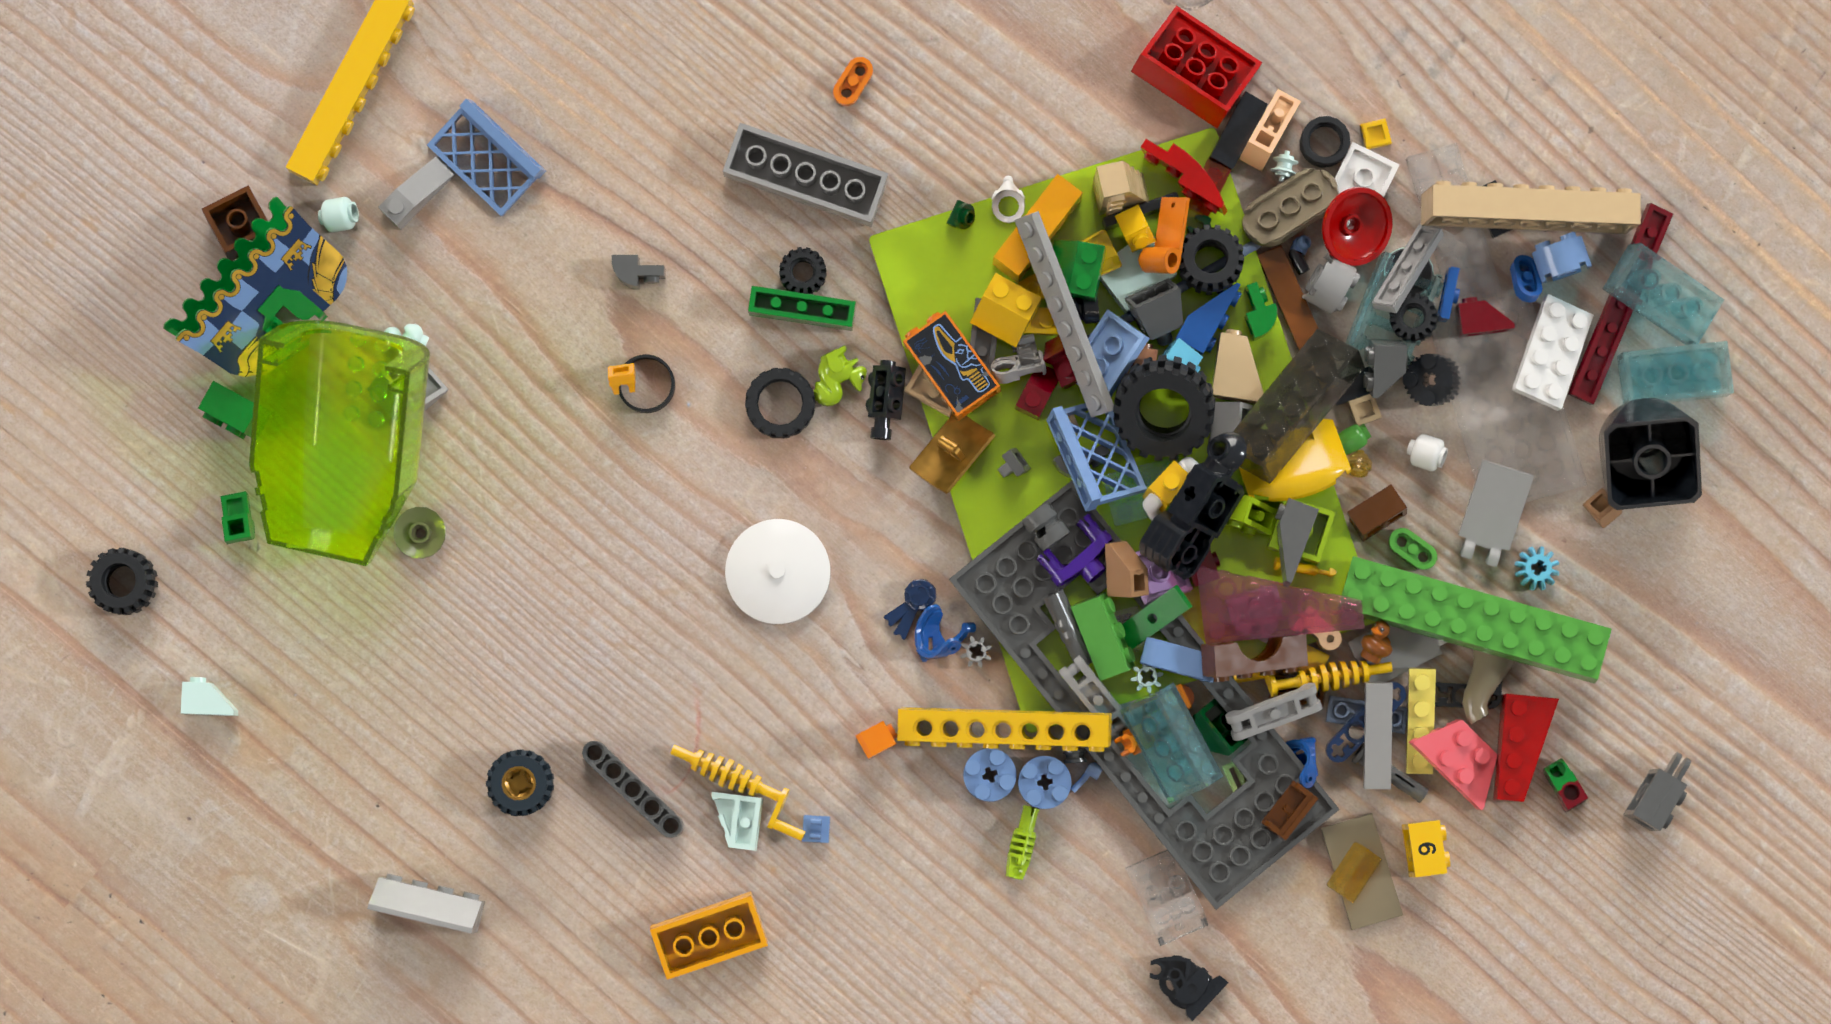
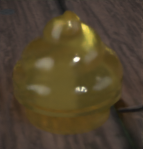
(1360, 464)

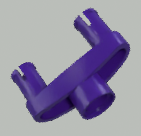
(1086, 563)

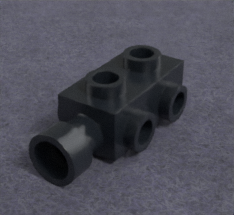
(885, 397)

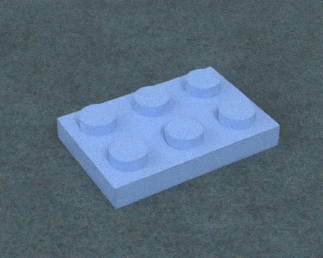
(1115, 347)

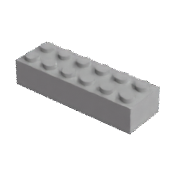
(805, 174)

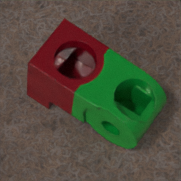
(1565, 785)

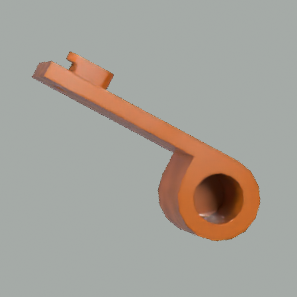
(1170, 234)

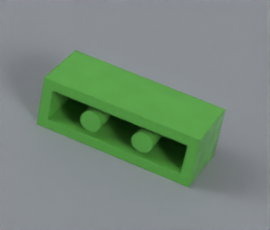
(1103, 636)

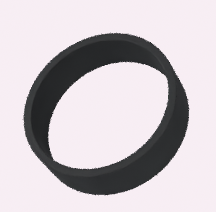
(669, 397)

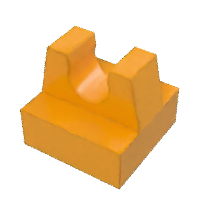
(622, 375)

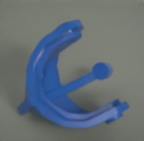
(928, 627)
(1308, 758)

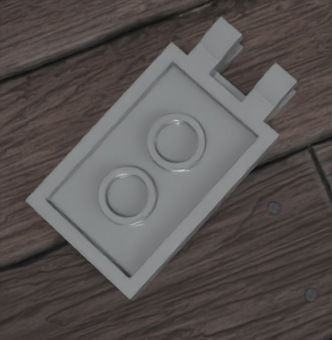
(1494, 510)
(1408, 651)

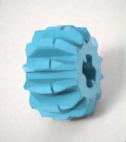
(1531, 560)

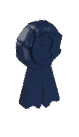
(918, 597)

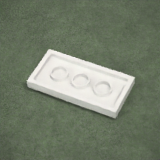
(1552, 352)

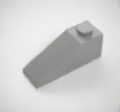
(416, 192)

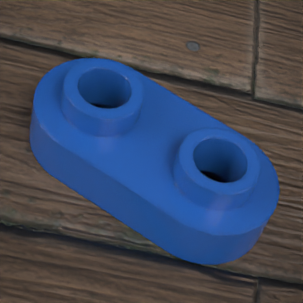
(1525, 279)

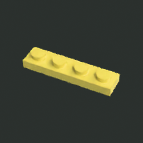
(1419, 715)

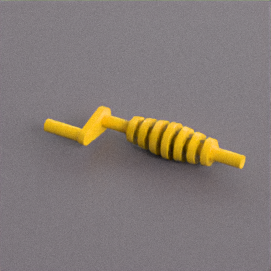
(1324, 677)
(745, 781)

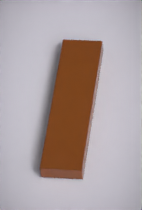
(1288, 295)

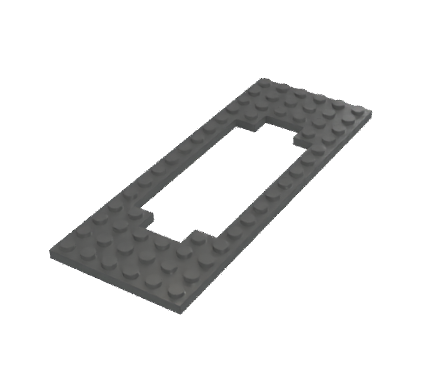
(1214, 848)

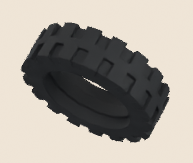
(780, 375)

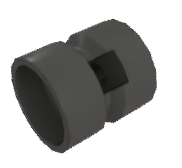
(1045, 526)

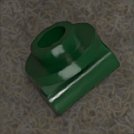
(961, 215)

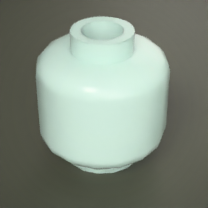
(338, 214)

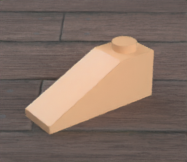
(1269, 130)

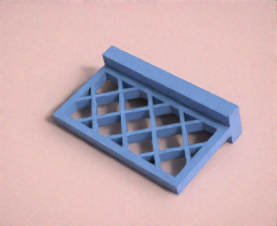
(497, 137)
(1077, 464)

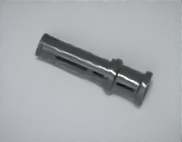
(1398, 779)

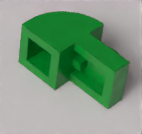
(1262, 317)
(237, 518)

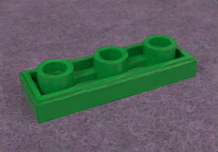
(1166, 608)

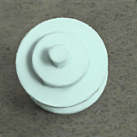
(1284, 166)

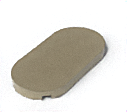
(1289, 207)

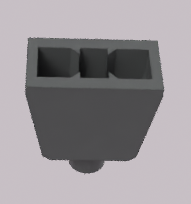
(1157, 310)

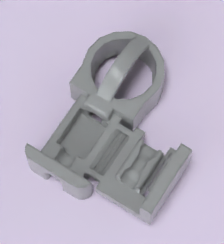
(1025, 362)

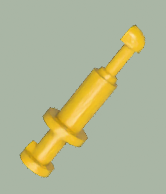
(1307, 569)

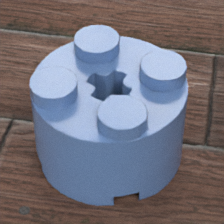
(1561, 258)
(995, 760)
(1054, 770)

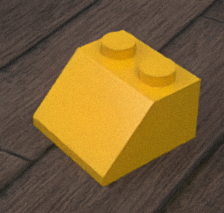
(1005, 310)

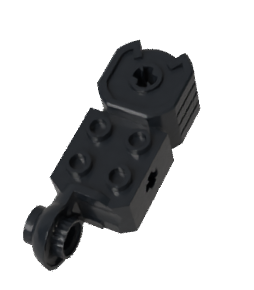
(1199, 511)

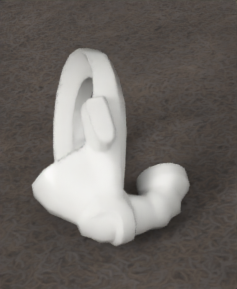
(1008, 189)

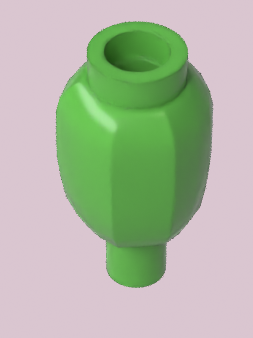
(1354, 438)

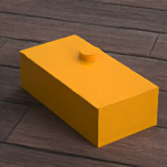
(1054, 207)
(708, 935)

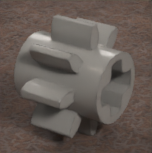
(973, 644)

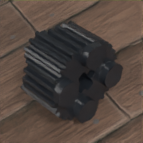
(1417, 380)

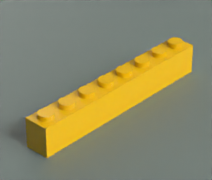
(348, 88)

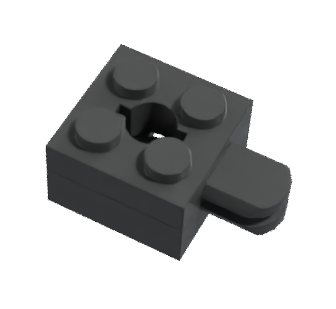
(1659, 795)

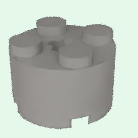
(1330, 284)

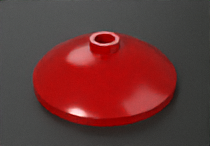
(1368, 227)

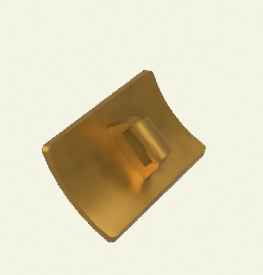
(951, 452)

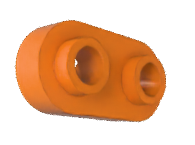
(851, 81)

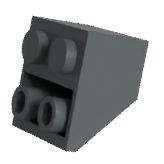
(1386, 365)

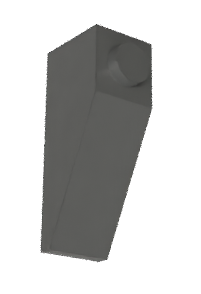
(1293, 532)

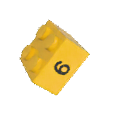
(1425, 848)

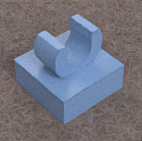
(816, 828)

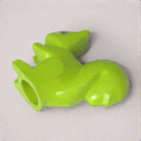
(834, 370)

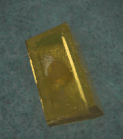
(1354, 872)

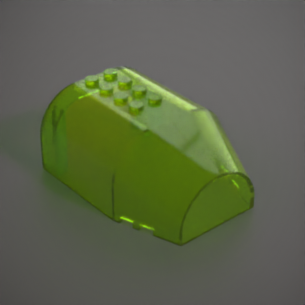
(336, 435)

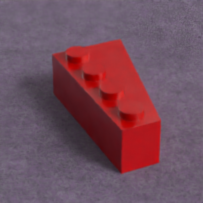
(1520, 741)

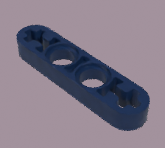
(1358, 718)

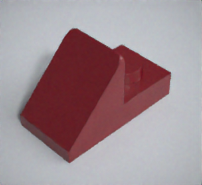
(1056, 356)

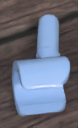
(1093, 770)

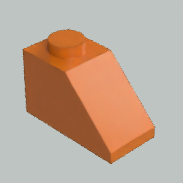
(877, 739)

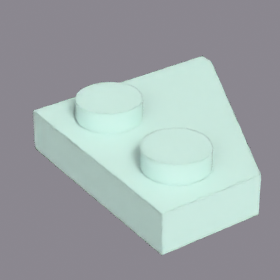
(740, 819)

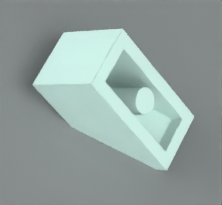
(204, 699)

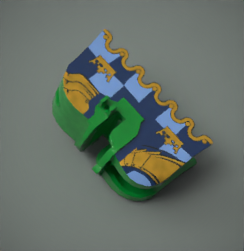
(278, 268)

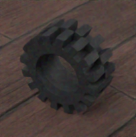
(810, 257)
(1415, 333)

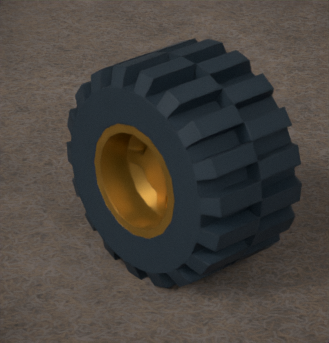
(520, 782)

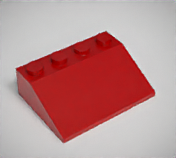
(1196, 67)

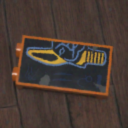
(951, 364)

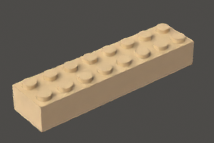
(1530, 208)

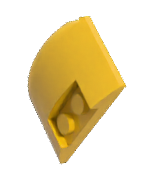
(1309, 470)

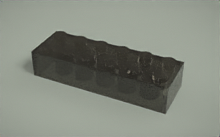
(1297, 403)

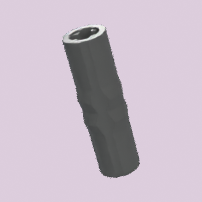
(1066, 624)

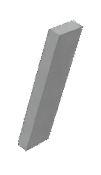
(1407, 268)
(1378, 735)

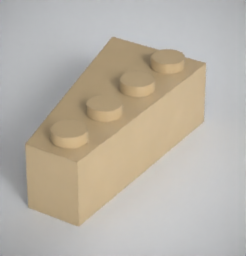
(1118, 187)

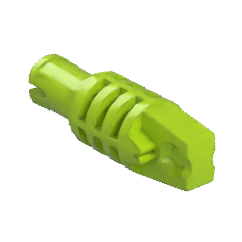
(1022, 844)

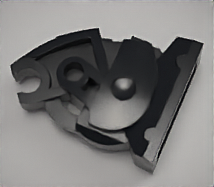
(1191, 984)

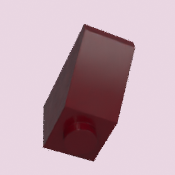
(1480, 318)
(1037, 393)

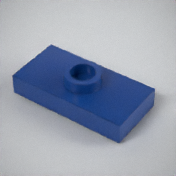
(1449, 294)

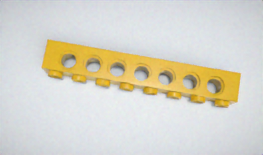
(911, 717)

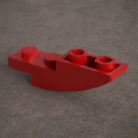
(1194, 179)

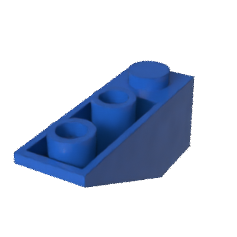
(1204, 321)

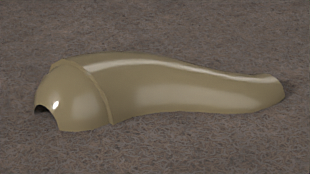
(1485, 677)

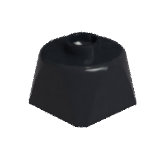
(1650, 455)

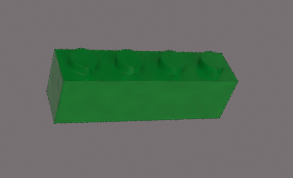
(802, 308)

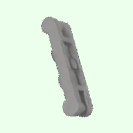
(1093, 693)
(1274, 712)

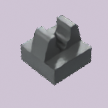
(1014, 463)

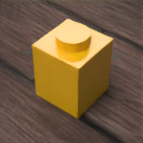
(1135, 228)

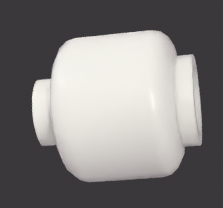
(1427, 452)

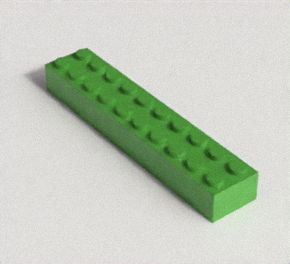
(1478, 620)

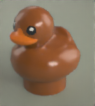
(1377, 644)

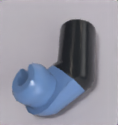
(1297, 253)

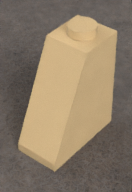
(1235, 369)

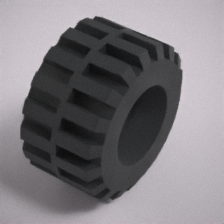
(1221, 240)
(101, 575)

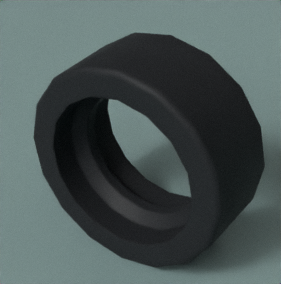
(1335, 124)

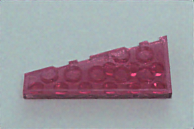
(1259, 608)

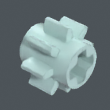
(1138, 678)

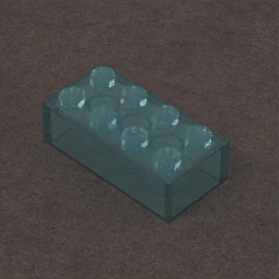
(1663, 294)
(1676, 373)
(1171, 743)

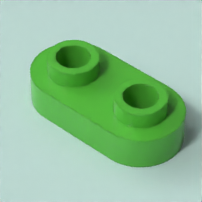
(1412, 548)

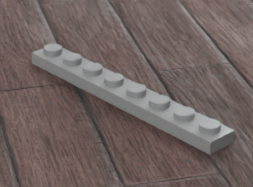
(1064, 314)

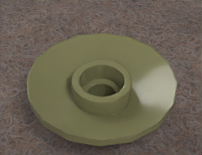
(407, 527)

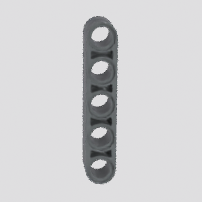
(620, 785)

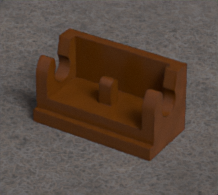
(1377, 512)
(1289, 810)

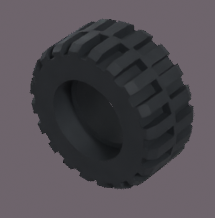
(1158, 440)

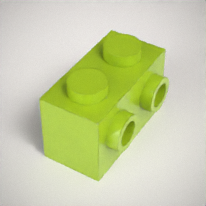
(1253, 517)

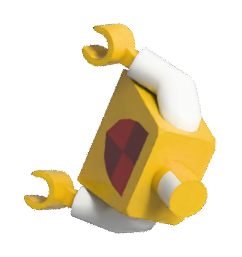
(1166, 486)

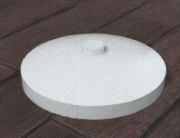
(777, 571)

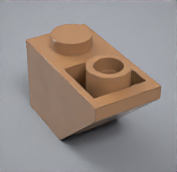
(1125, 571)

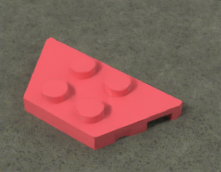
(1460, 759)

